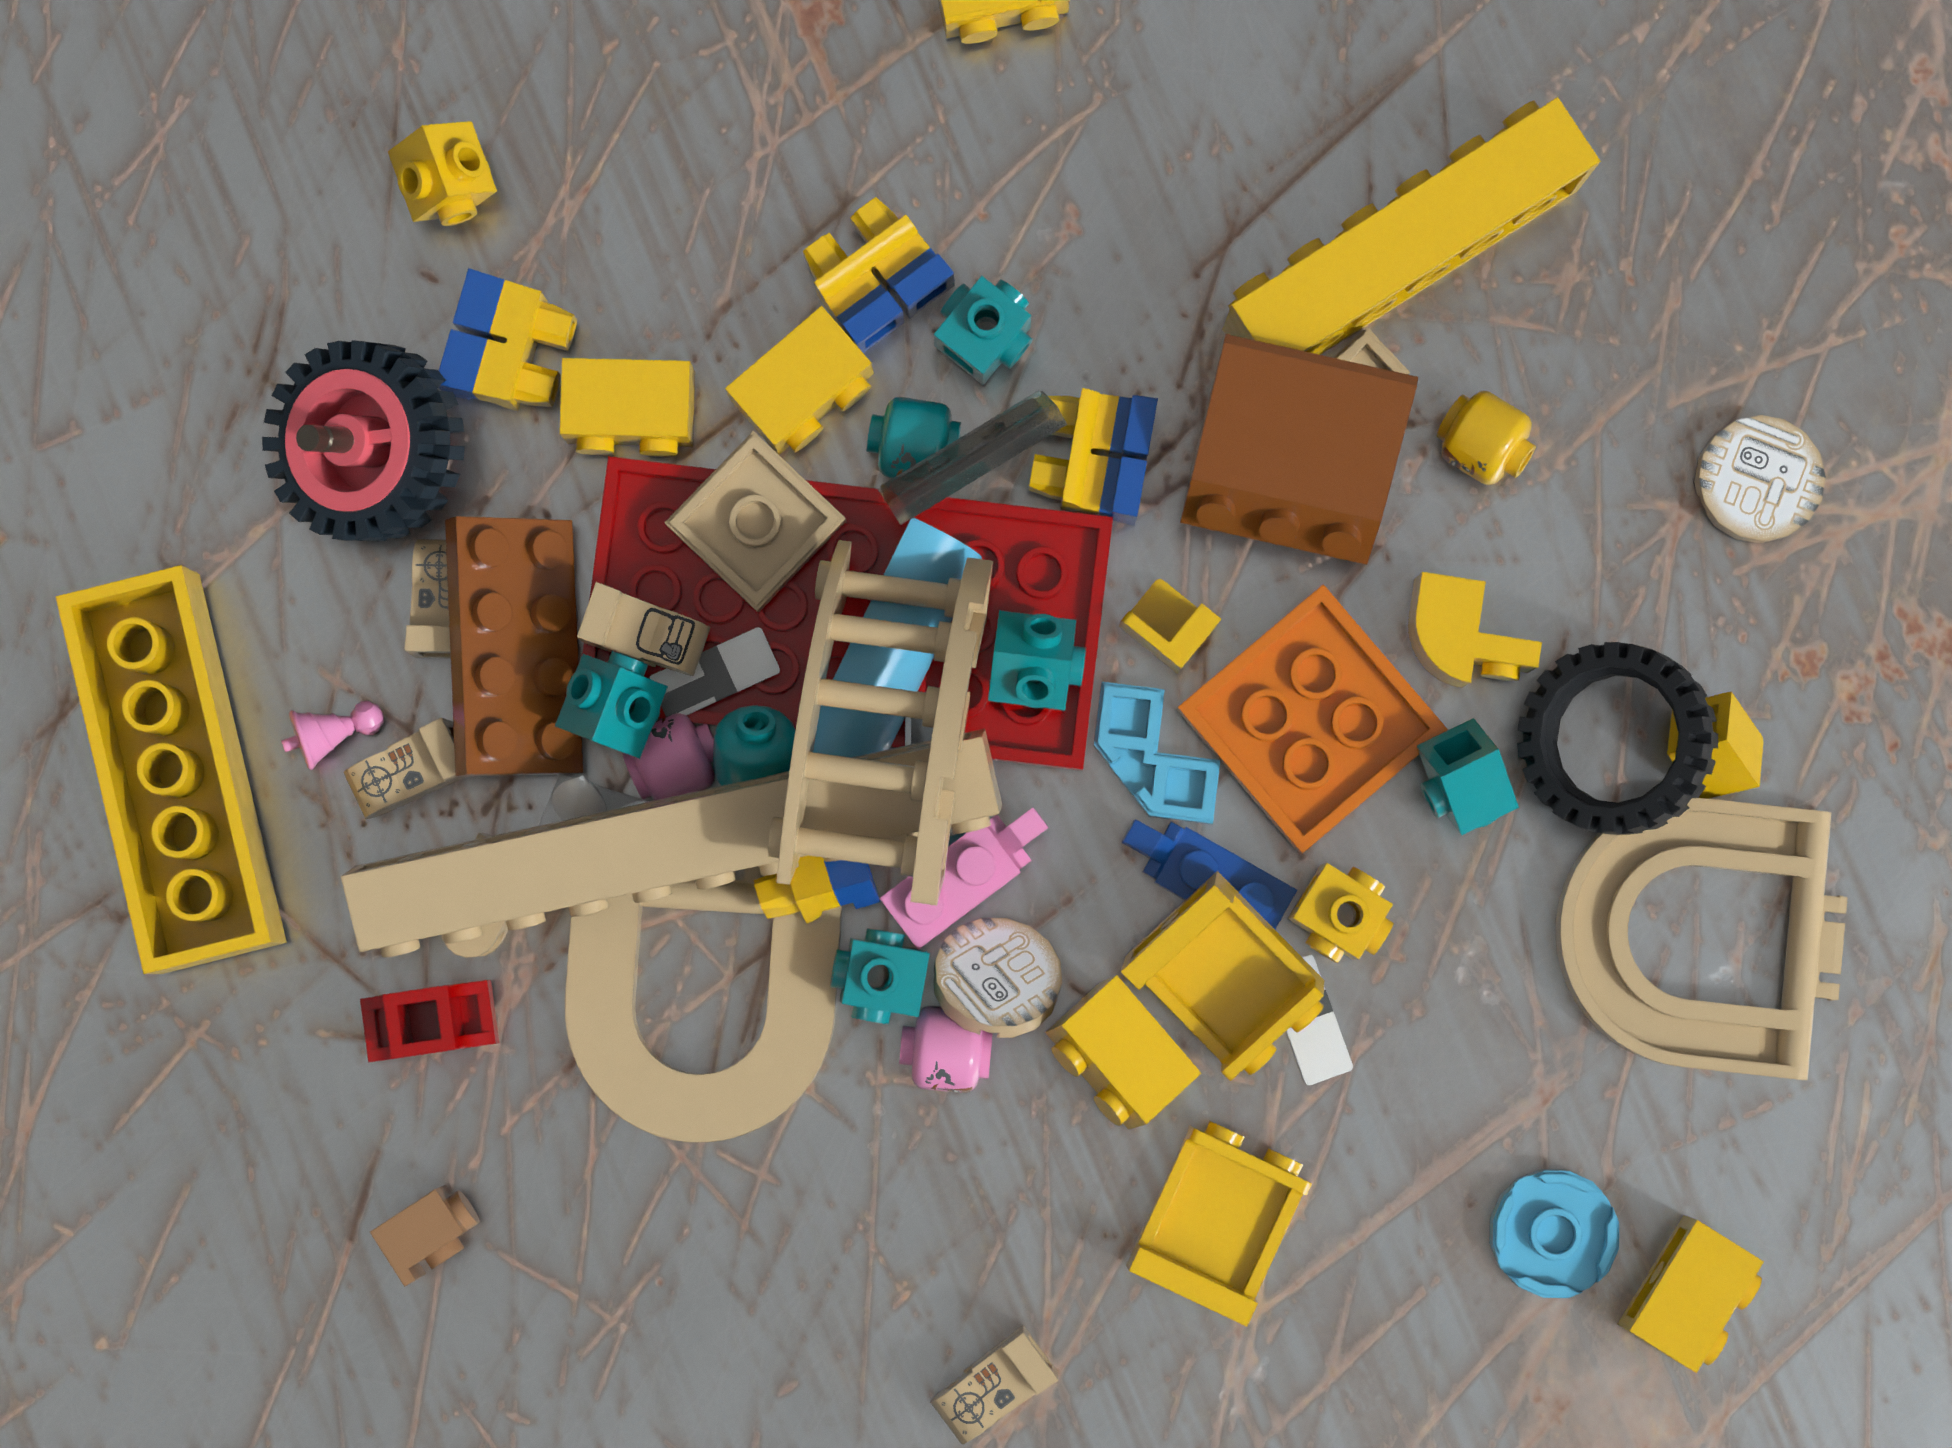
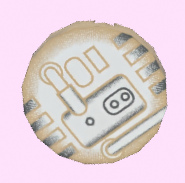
(1760, 479)
(997, 977)

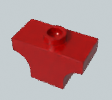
(429, 1020)

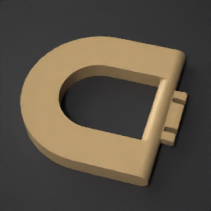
(1694, 1033)
(682, 1103)

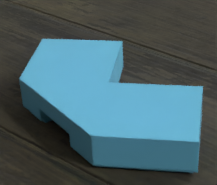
(1159, 782)

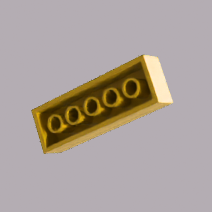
(1418, 235)
(170, 770)

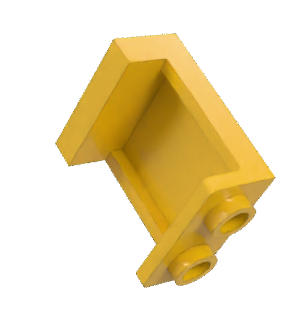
(1227, 976)
(1218, 1222)

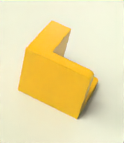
(1169, 624)
(1738, 748)

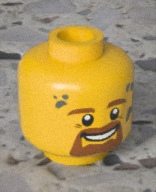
(1486, 437)

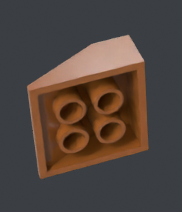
(1298, 449)

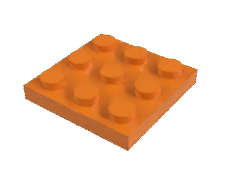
(1311, 719)

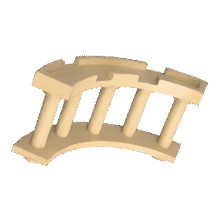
(940, 708)

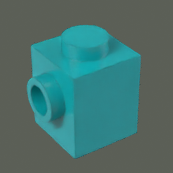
(1466, 777)

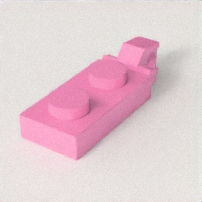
(975, 870)

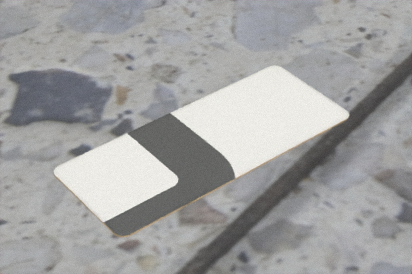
(1320, 1045)

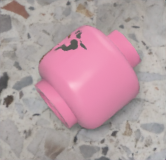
(673, 759)
(944, 1053)

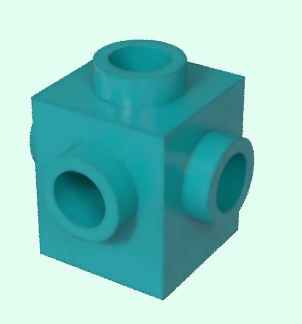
(981, 350)
(1035, 660)
(612, 703)
(905, 980)

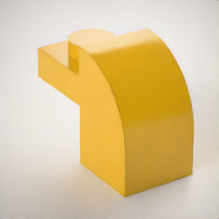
(1447, 634)

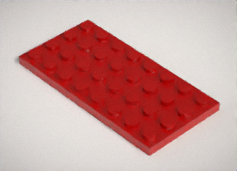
(1040, 566)

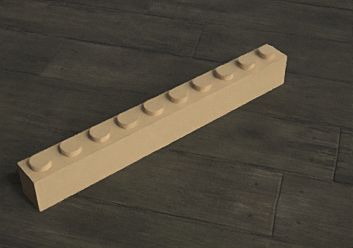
(635, 852)

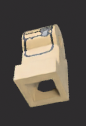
(642, 631)

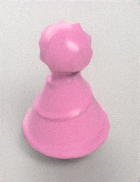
(321, 733)

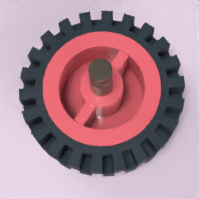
(363, 441)

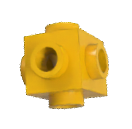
(442, 172)
(1319, 906)

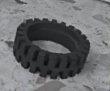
(1542, 727)

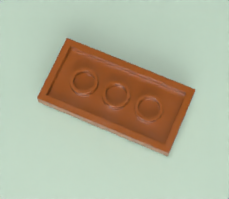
(511, 644)

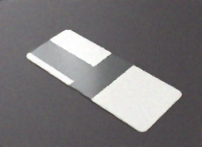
(719, 673)

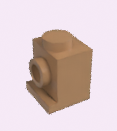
(425, 1232)

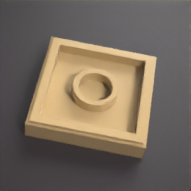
(755, 521)

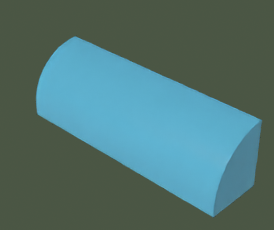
(920, 555)

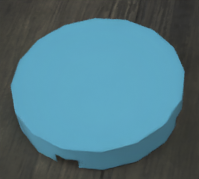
(1554, 1233)

